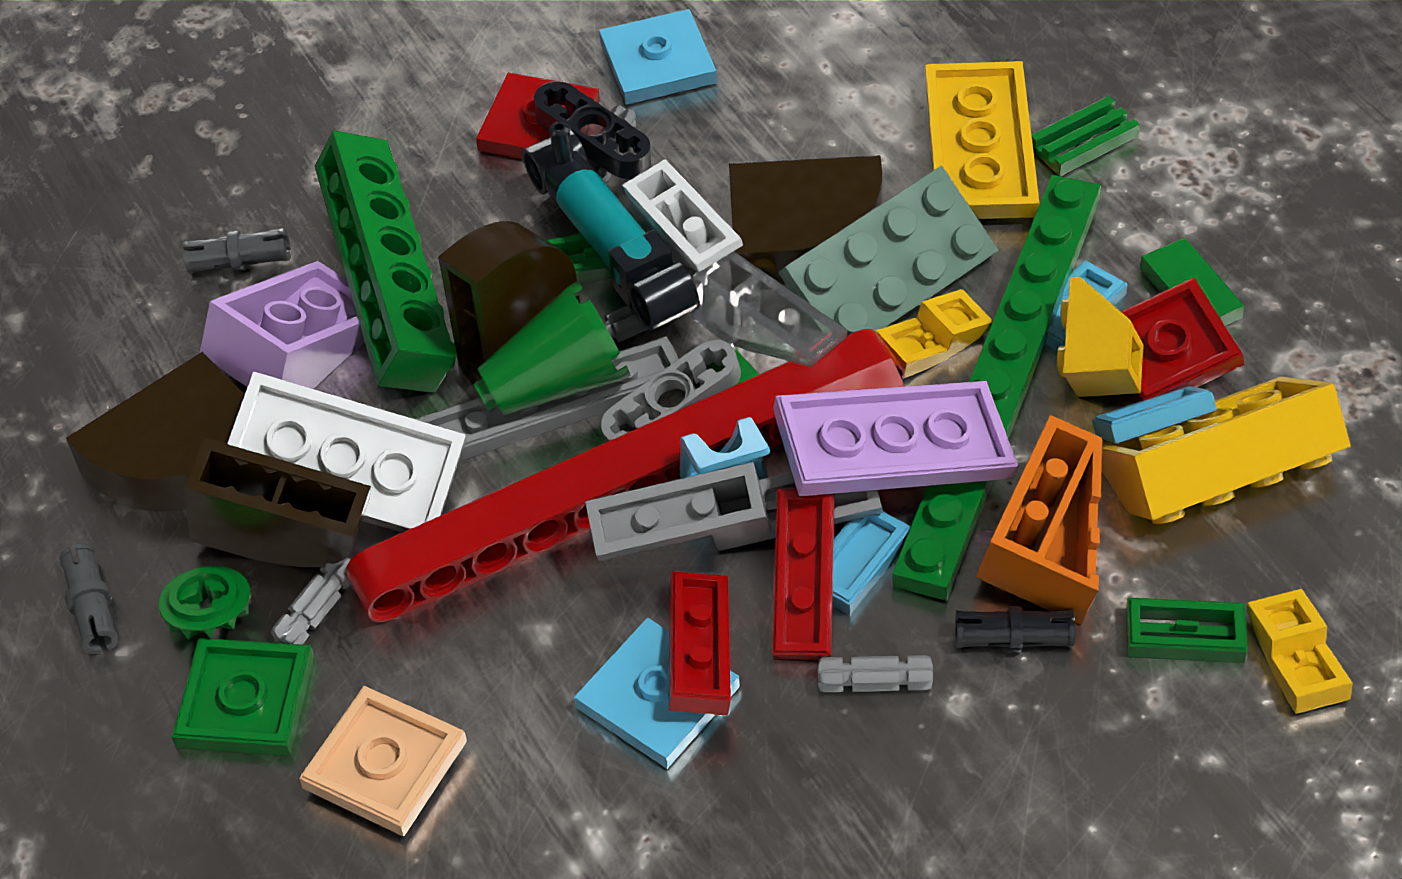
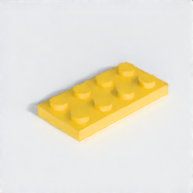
(983, 135)

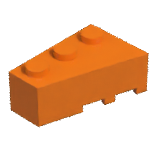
(1049, 528)

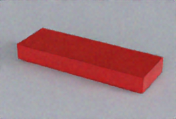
(803, 576)
(699, 643)

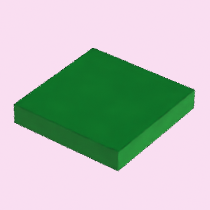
(243, 697)

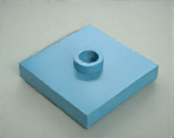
(657, 56)
(633, 697)

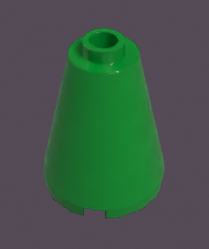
(551, 357)

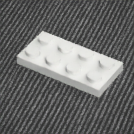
(396, 455)

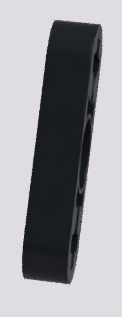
(600, 147)

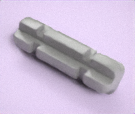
(312, 604)
(875, 673)

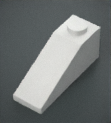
(680, 217)

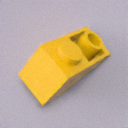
(1100, 345)

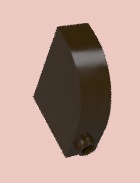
(798, 204)
(498, 284)
(150, 441)
(271, 507)

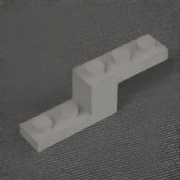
(720, 503)

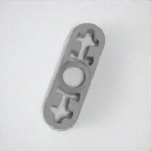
(675, 376)

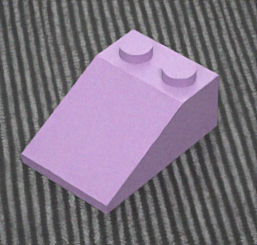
(284, 327)

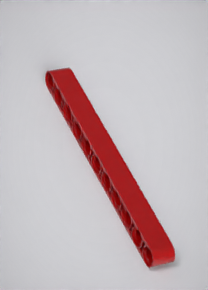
(551, 504)

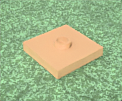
(383, 760)

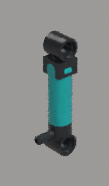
(637, 260)

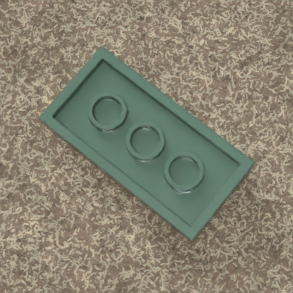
(892, 256)

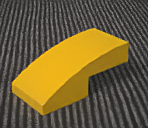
(937, 333)
(1297, 651)

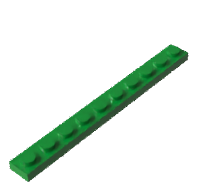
(1007, 363)

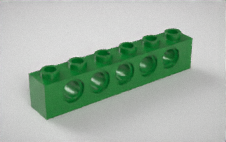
(384, 263)

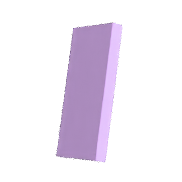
(893, 438)

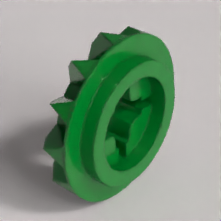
(181, 600)

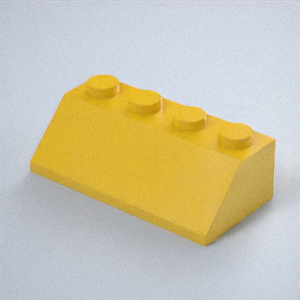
(1239, 444)

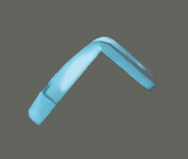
(744, 447)

